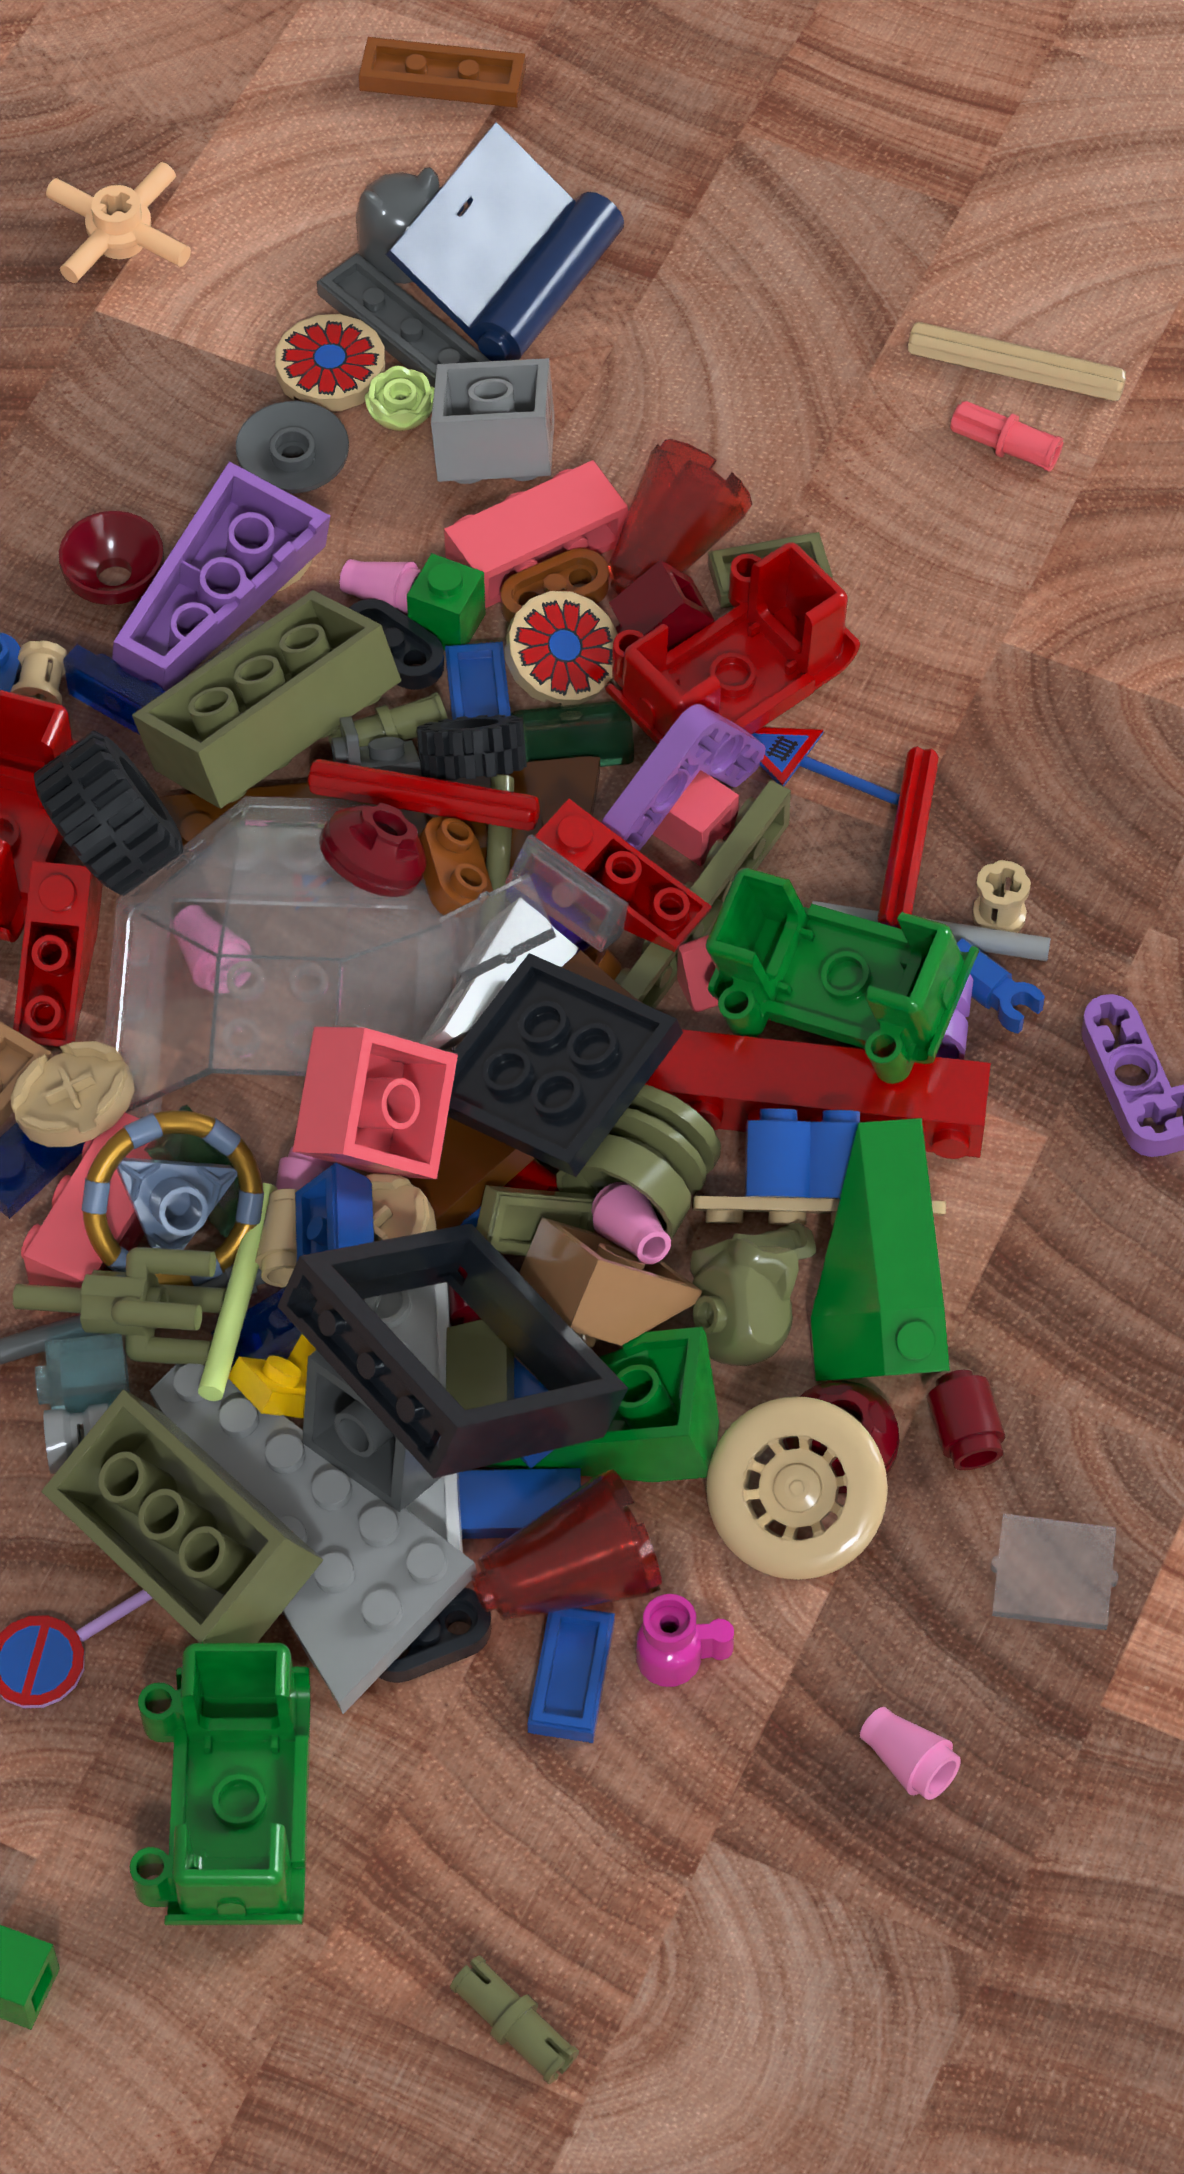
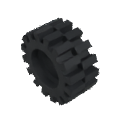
(471, 747)

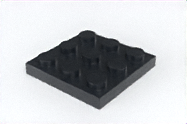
(556, 1063)

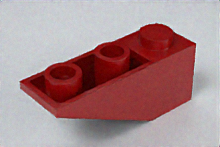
(657, 902)
(56, 951)

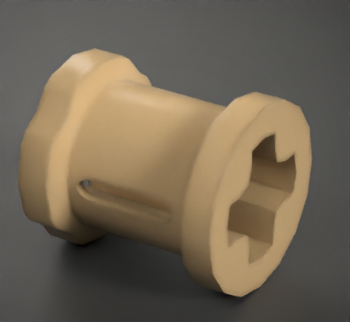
(37, 675)
(992, 893)

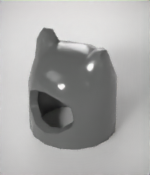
(386, 212)

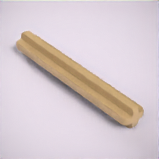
(1017, 361)

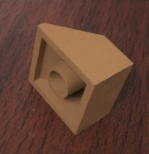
(602, 1286)

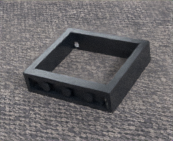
(329, 1310)

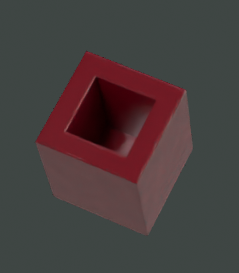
(660, 598)

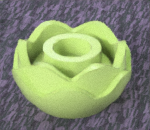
(400, 398)

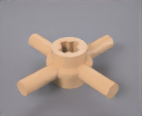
(118, 222)

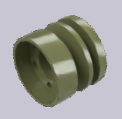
(658, 1150)

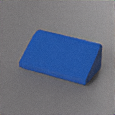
(334, 1211)

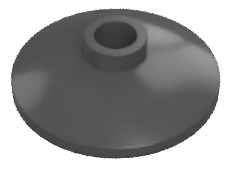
(293, 445)

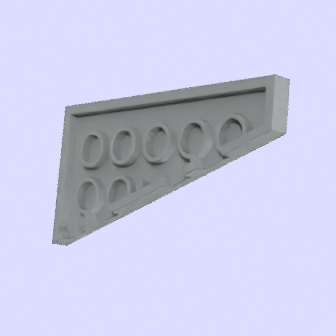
(380, 1567)

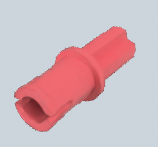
(1007, 435)

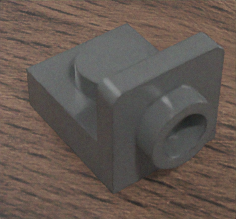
(381, 753)

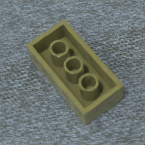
(267, 698)
(181, 1525)

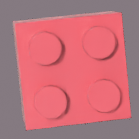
(375, 1102)

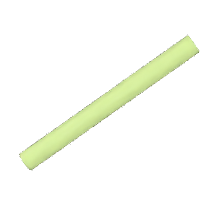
(233, 1311)

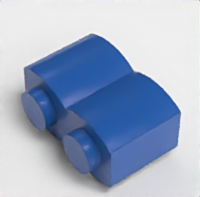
(798, 1156)

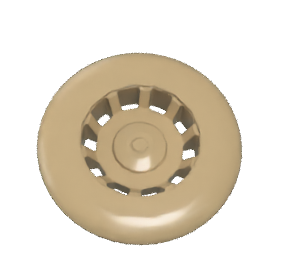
(796, 1488)

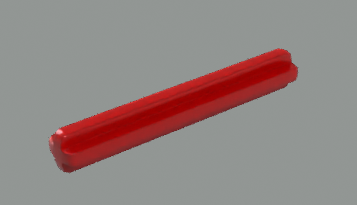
(424, 794)
(908, 835)

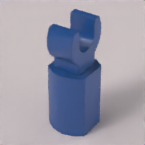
(996, 989)

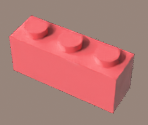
(531, 526)
(60, 1248)

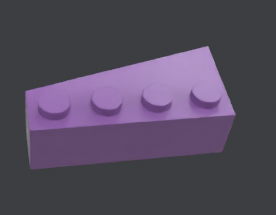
(218, 575)

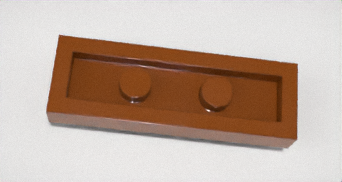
(442, 72)

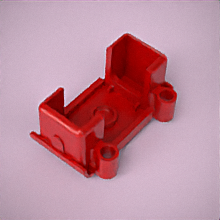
(750, 662)
(30, 738)

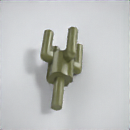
(137, 1304)

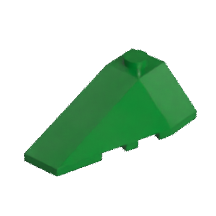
(881, 1274)
(665, 1419)

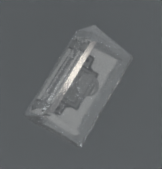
(571, 894)

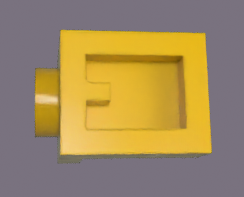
(277, 1383)

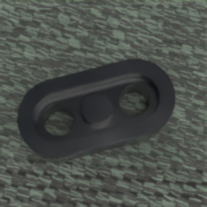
(408, 644)
(438, 1646)

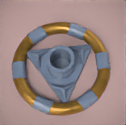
(172, 1195)

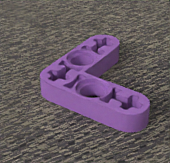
(693, 743)
(1133, 1103)

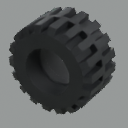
(108, 813)

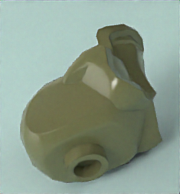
(748, 1292)

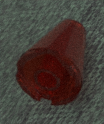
(676, 513)
(571, 1556)

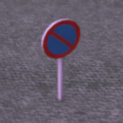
(46, 1657)

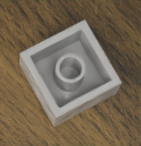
(493, 420)

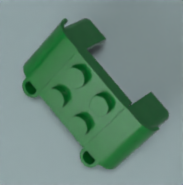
(835, 973)
(234, 1787)

